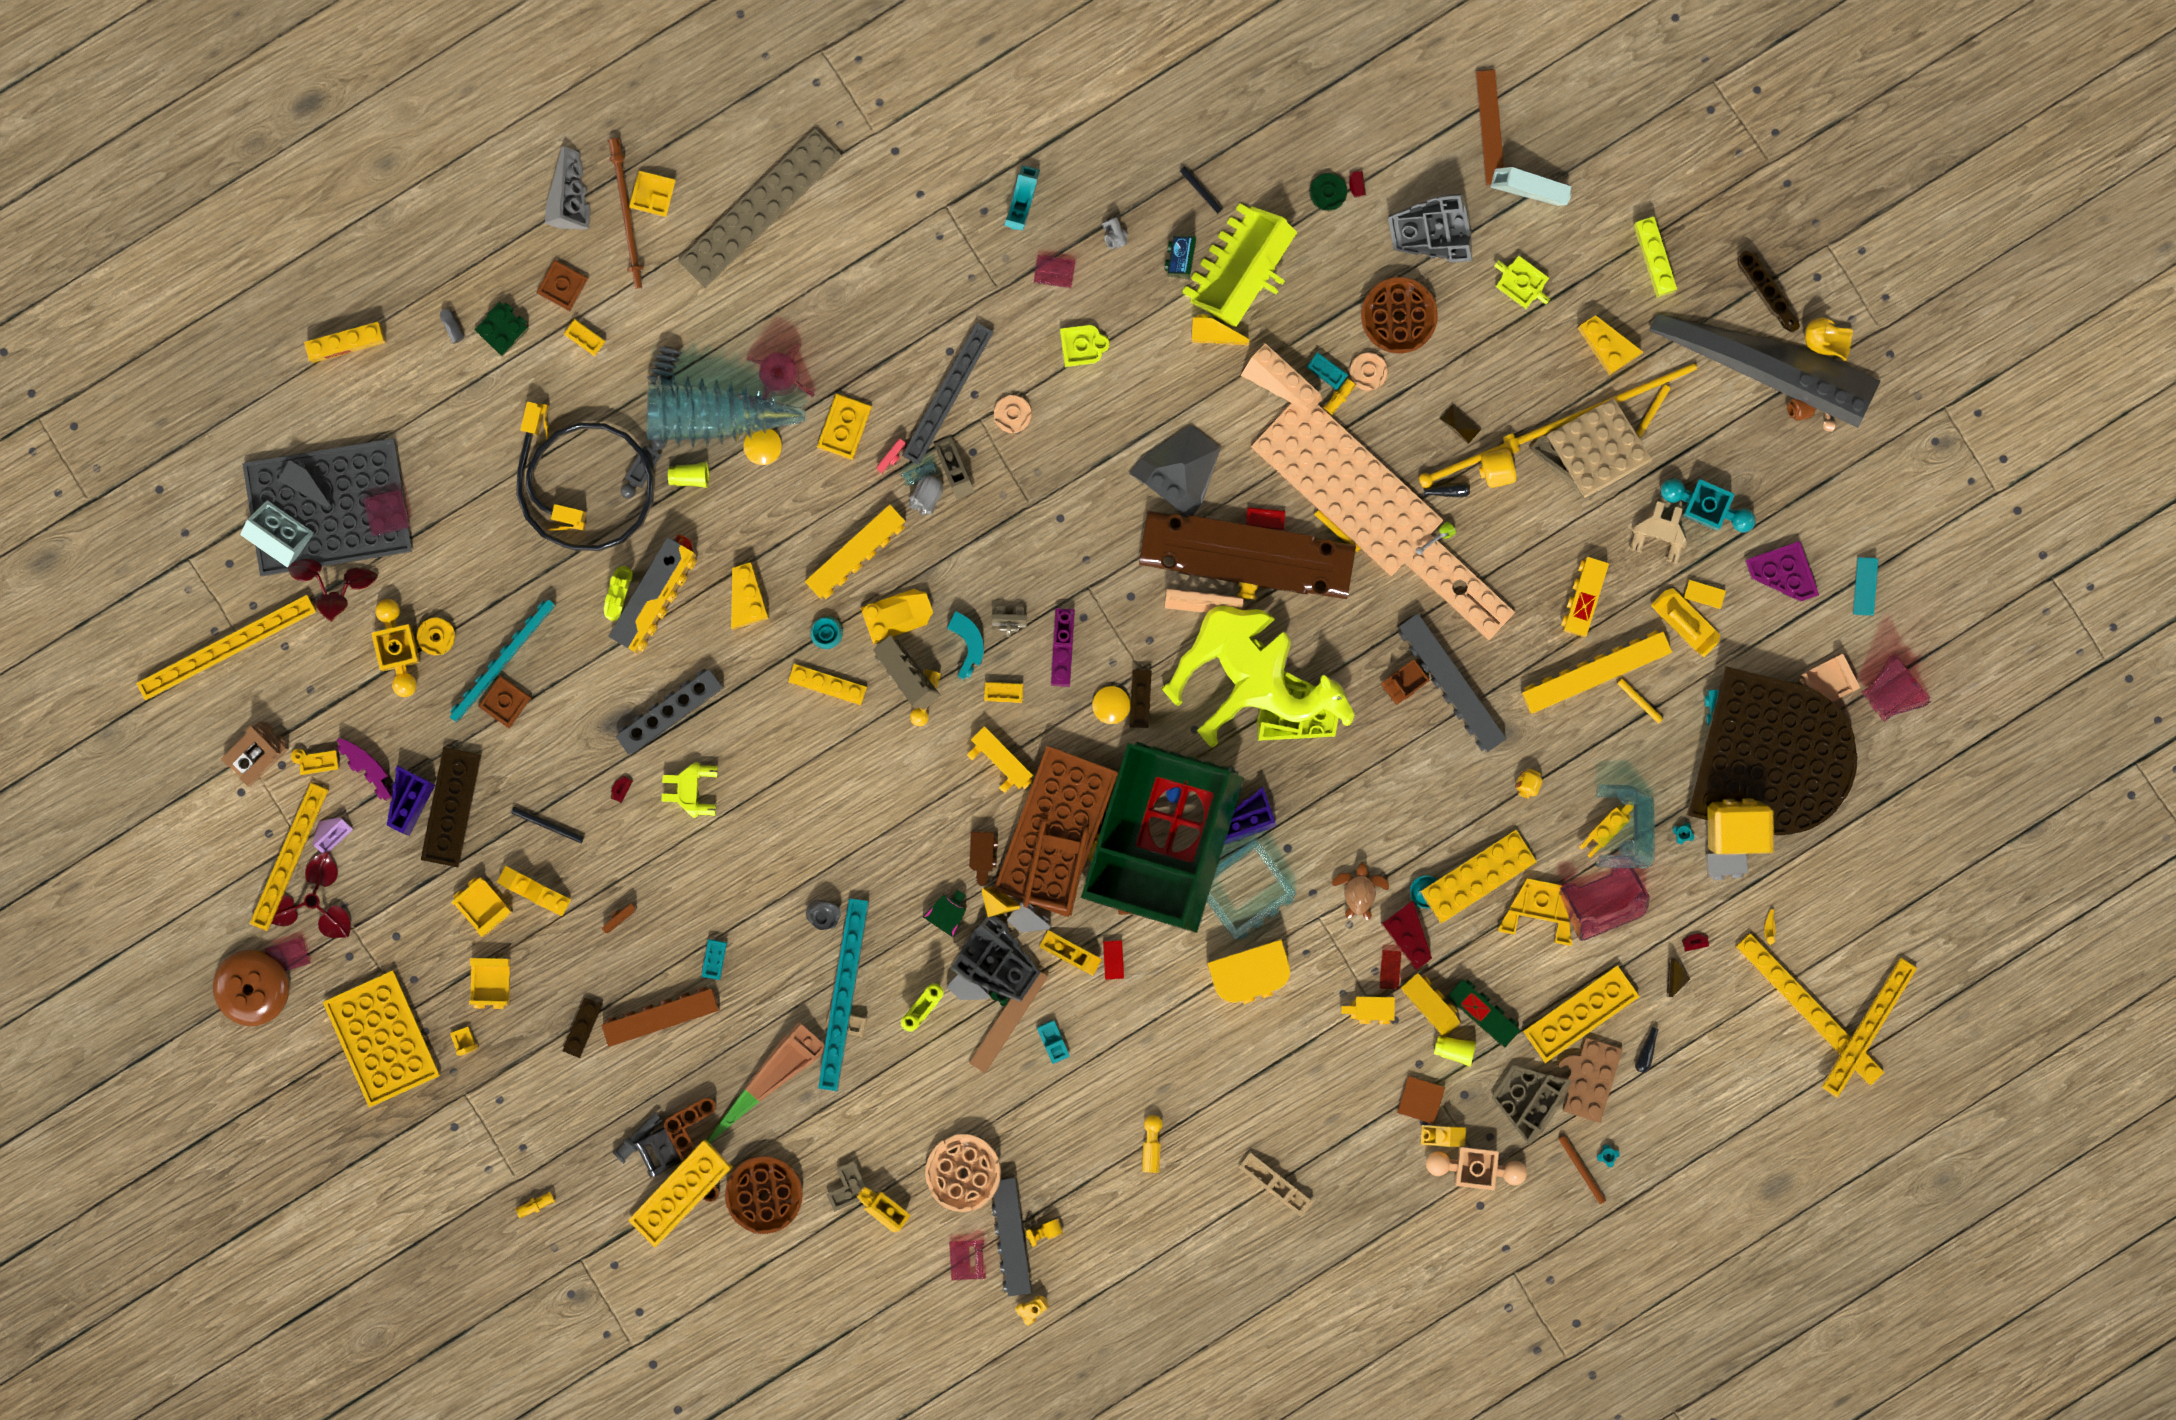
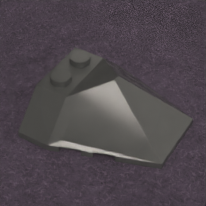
(1434, 229)
(1180, 469)
(995, 960)

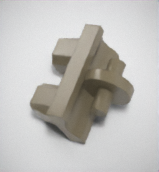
(1007, 622)

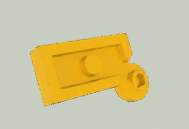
(315, 762)

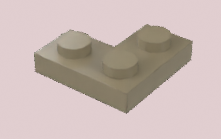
(852, 1185)

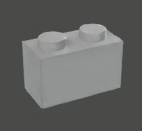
(1726, 864)

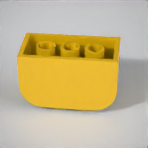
(1250, 973)

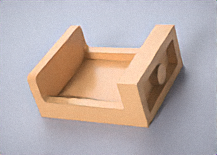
(1831, 678)

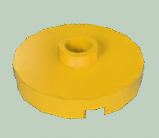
(428, 629)

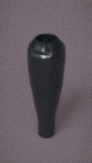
(1459, 489)
(1646, 1054)

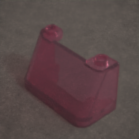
(1605, 902)

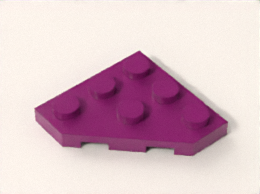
(1784, 571)

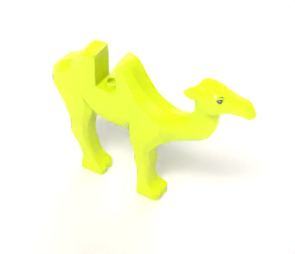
(1254, 670)

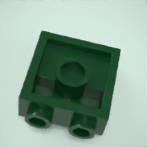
(502, 328)

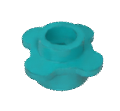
(1688, 833)
(1603, 1156)

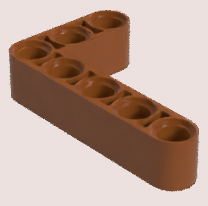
(682, 1132)

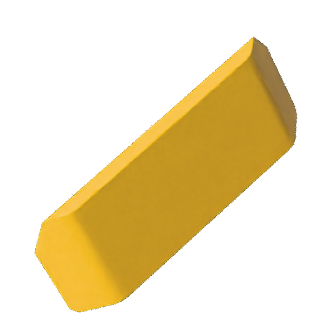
(1686, 621)

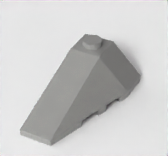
(566, 201)

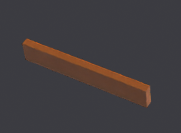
(1489, 123)

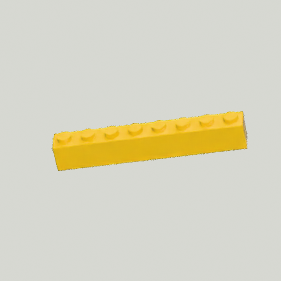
(1597, 672)

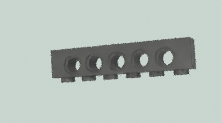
(625, 735)

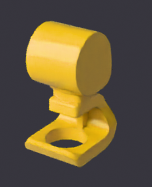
(1049, 1230)

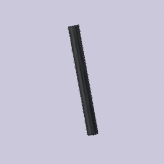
(548, 825)

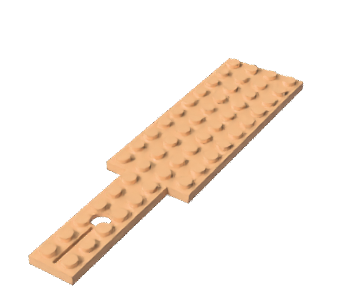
(1373, 508)

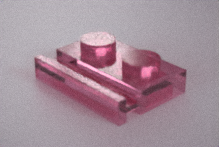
(1054, 271)
(290, 954)

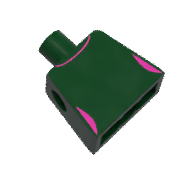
(947, 913)

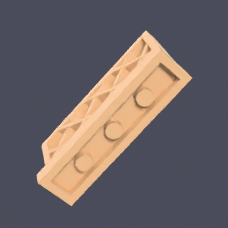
(1199, 601)

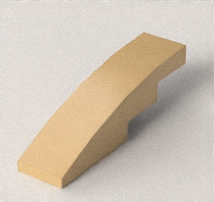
(1276, 1185)

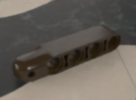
(1769, 301)

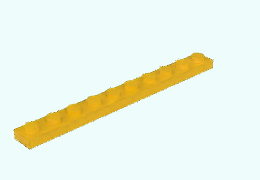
(226, 647)
(1804, 1004)

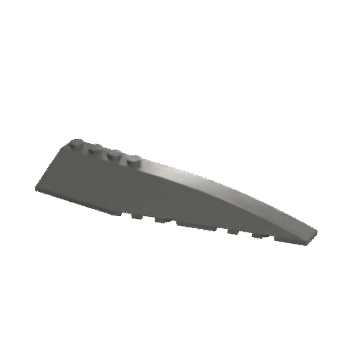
(1780, 365)

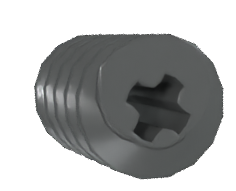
(664, 364)

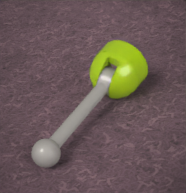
(1446, 531)

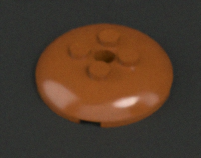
(1402, 296)
(268, 982)
(758, 1214)

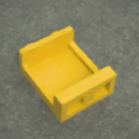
(481, 906)
(490, 982)

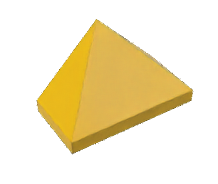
(998, 902)

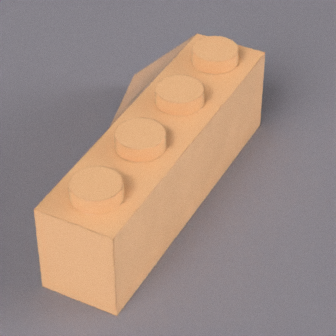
(1276, 375)

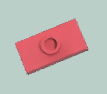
(891, 457)

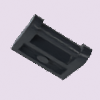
(663, 1150)

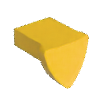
(463, 1041)

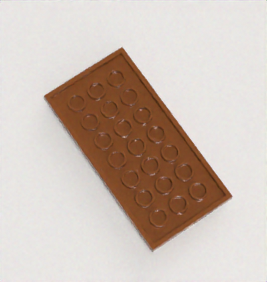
(1071, 796)

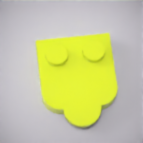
(1082, 345)

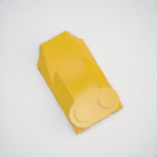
(897, 614)

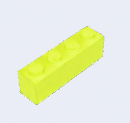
(1655, 257)

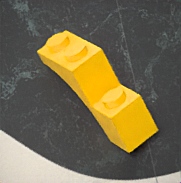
(533, 891)

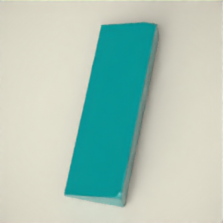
(1865, 586)

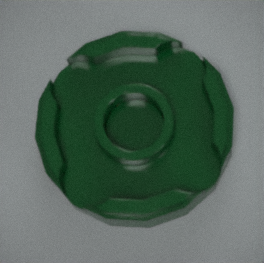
(1328, 192)

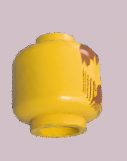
(1529, 783)

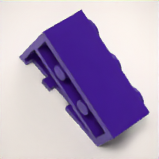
(408, 800)
(1251, 817)

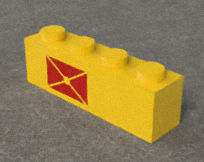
(345, 342)
(1585, 598)

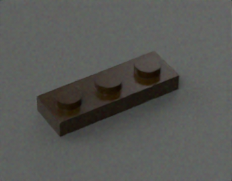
(1140, 698)
(582, 1028)

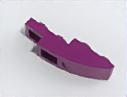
(1062, 647)
(362, 760)

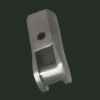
(451, 326)

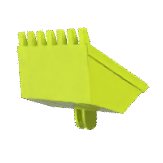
(1242, 265)

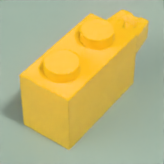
(1370, 1009)
(883, 1209)

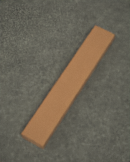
(1004, 1027)

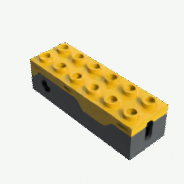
(654, 594)

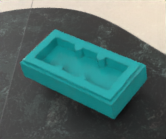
(1326, 371)
(714, 959)

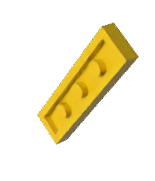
(827, 684)

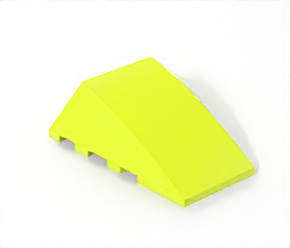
(1275, 727)

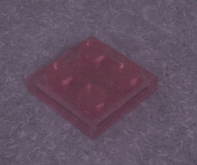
(386, 513)

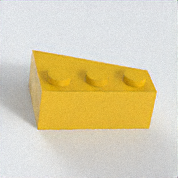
(746, 598)

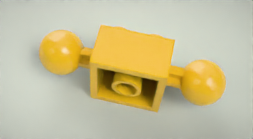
(388, 611)

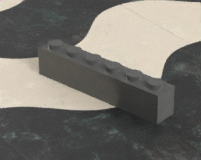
(1011, 1239)

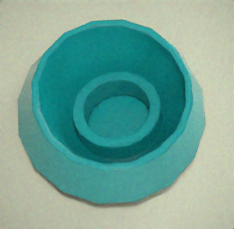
(826, 632)
(1418, 885)

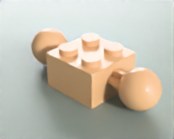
(1476, 1168)

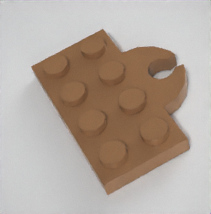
(1590, 1079)

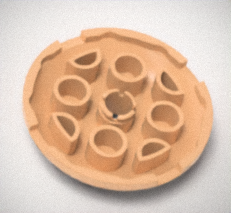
(945, 1170)

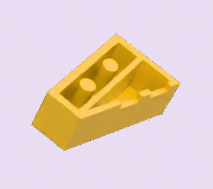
(1608, 345)
(1431, 1004)

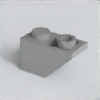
(1027, 921)
(967, 990)

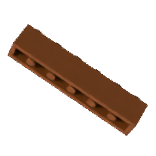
(660, 1017)

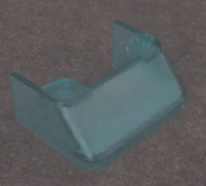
(1641, 851)

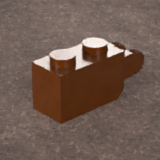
(981, 855)

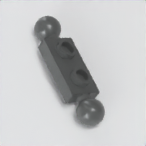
(637, 473)

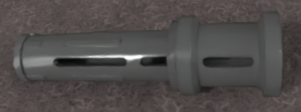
(627, 1147)

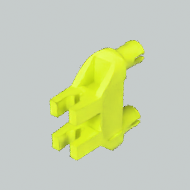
(617, 592)
(688, 789)
(922, 1007)

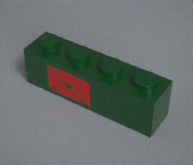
(1483, 1013)

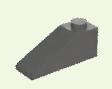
(302, 481)

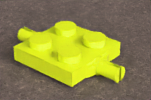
(1522, 282)

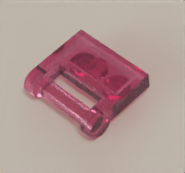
(961, 1260)

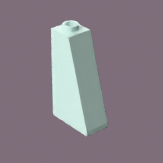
(1531, 186)

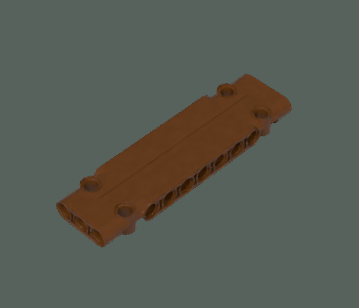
(1247, 554)

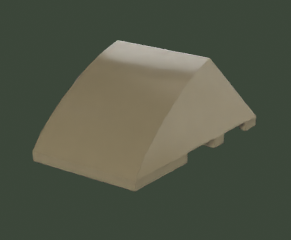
(1530, 1100)

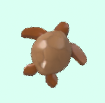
(1360, 890)

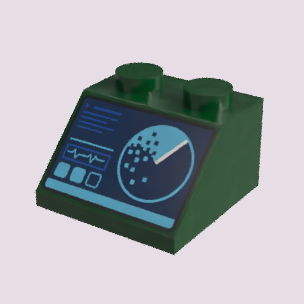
(1181, 257)

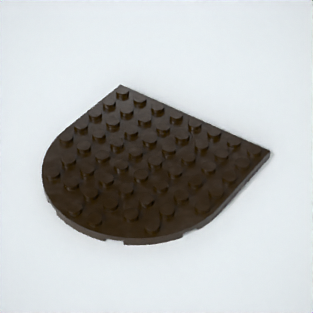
(1778, 748)

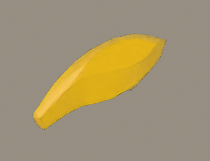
(1770, 928)

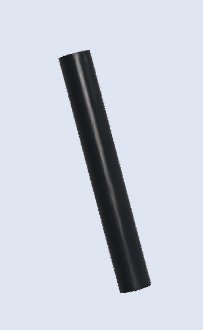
(1201, 190)

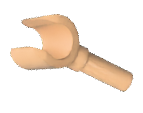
(1829, 425)

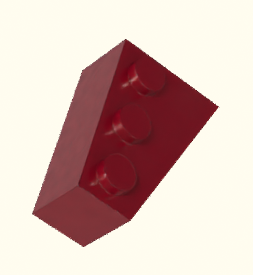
(1408, 935)

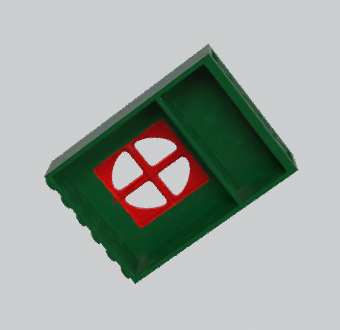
(1127, 864)

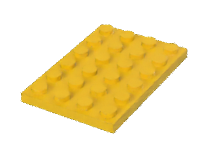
(381, 1039)

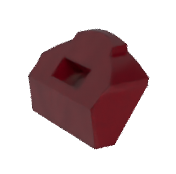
(1357, 184)
(620, 788)
(1695, 942)

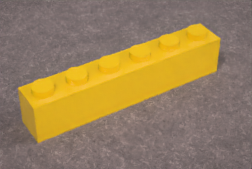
(856, 551)

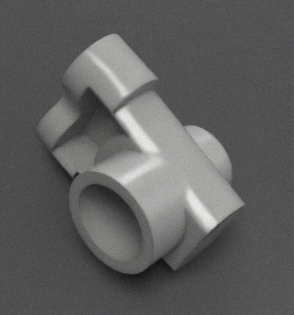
(1116, 236)

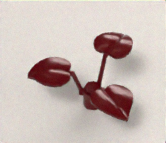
(331, 604)
(334, 922)

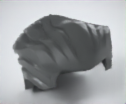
(823, 914)

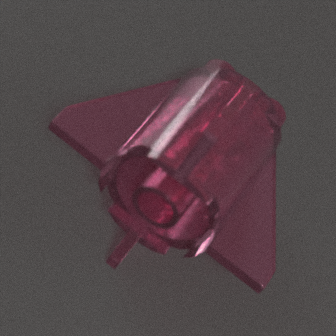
(782, 363)
(1895, 690)

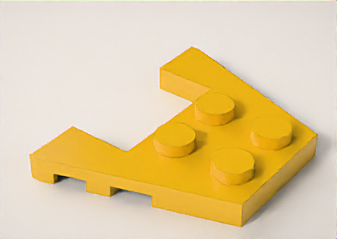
(1541, 902)

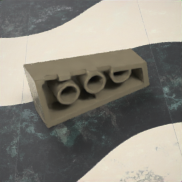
(906, 673)

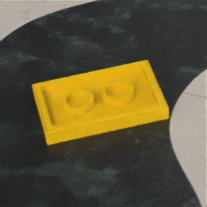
(844, 426)

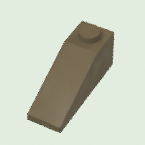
(953, 468)

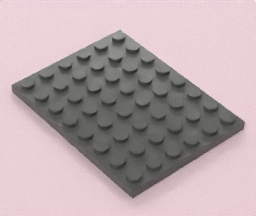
(346, 479)

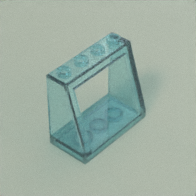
(1270, 910)

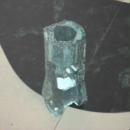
(922, 471)

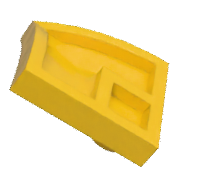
(652, 193)

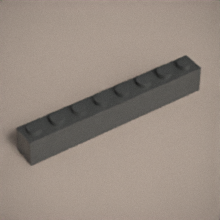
(1452, 683)

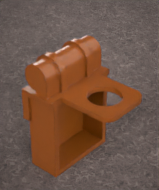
(1404, 682)

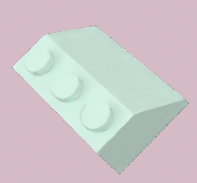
(276, 533)

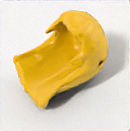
(1828, 339)

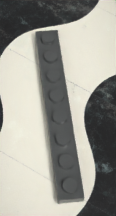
(947, 393)

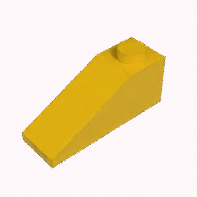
(1211, 331)
(1070, 953)

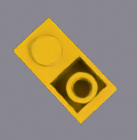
(1443, 1136)

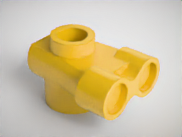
(1032, 1309)

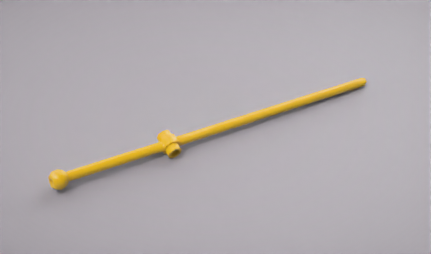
(1512, 443)

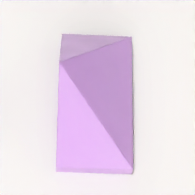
(330, 833)

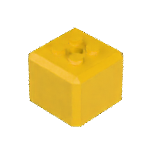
(1740, 827)

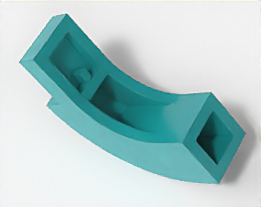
(1022, 198)
(969, 632)

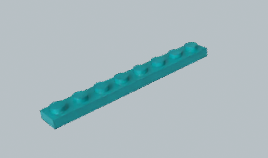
(507, 653)

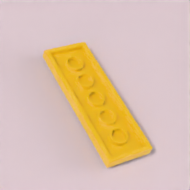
(1478, 876)
(1581, 1014)
(680, 1193)

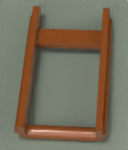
(1061, 844)

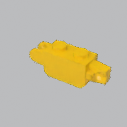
(1608, 828)

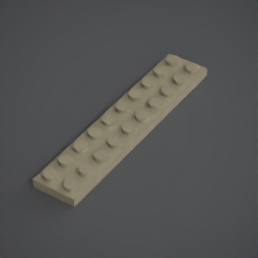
(760, 208)

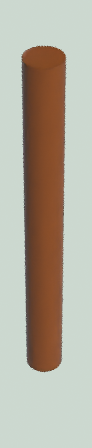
(1582, 1170)

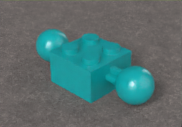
(1708, 505)

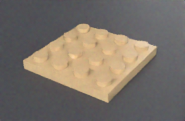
(1599, 448)

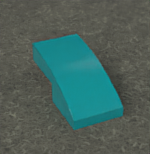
(1053, 1041)

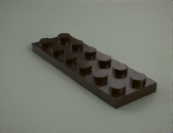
(451, 807)

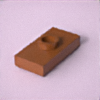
(618, 917)

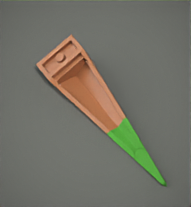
(788, 1058)

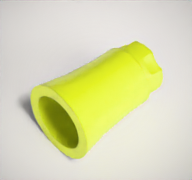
(689, 475)
(1455, 1049)

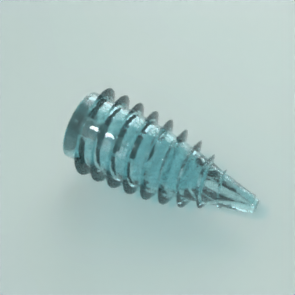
(711, 412)

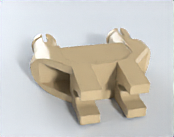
(1662, 530)

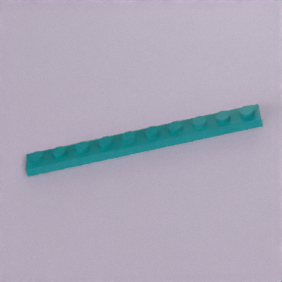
(843, 995)

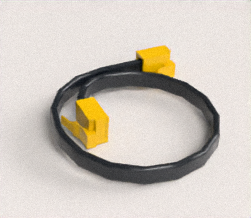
(531, 425)

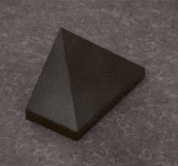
(1460, 424)
(1676, 978)

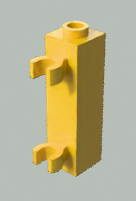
(1002, 758)

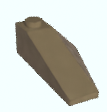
(1544, 450)

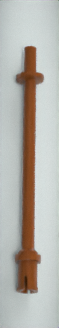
(617, 159)

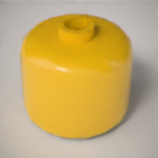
(1498, 468)

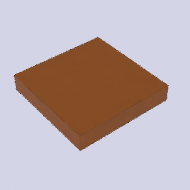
(562, 285)
(504, 702)
(1421, 1100)

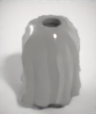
(926, 495)

